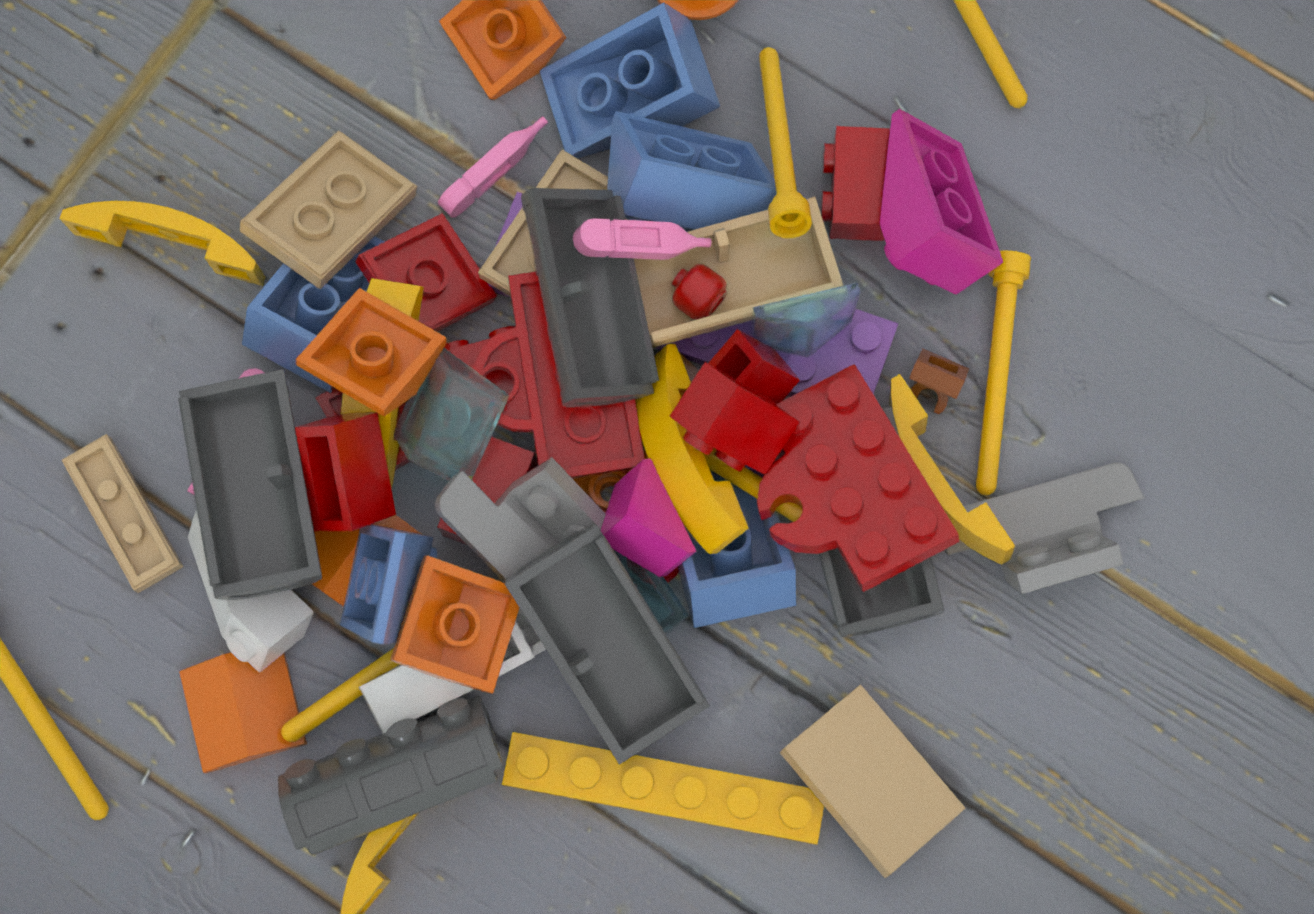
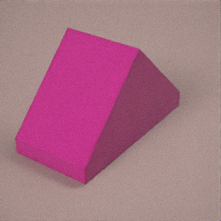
(645, 523)

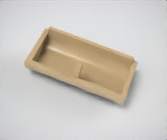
(754, 265)

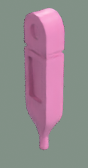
(488, 170)
(634, 239)

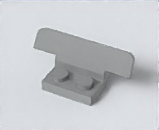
(525, 519)
(1058, 526)

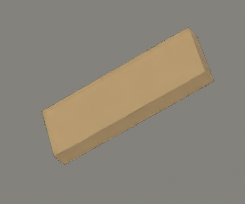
(122, 513)

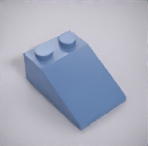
(639, 69)
(294, 311)
(742, 578)
(383, 581)

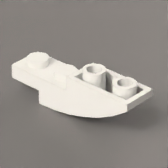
(411, 694)

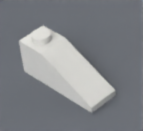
(254, 627)

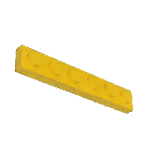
(663, 788)

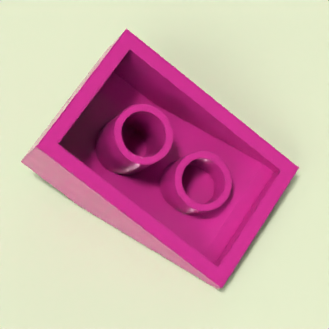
(933, 208)

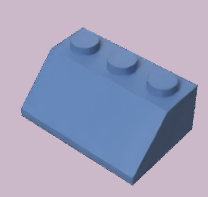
(684, 174)

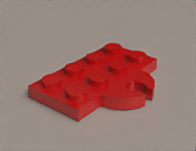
(578, 438)
(853, 484)

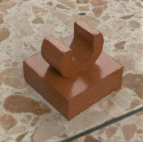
(938, 374)

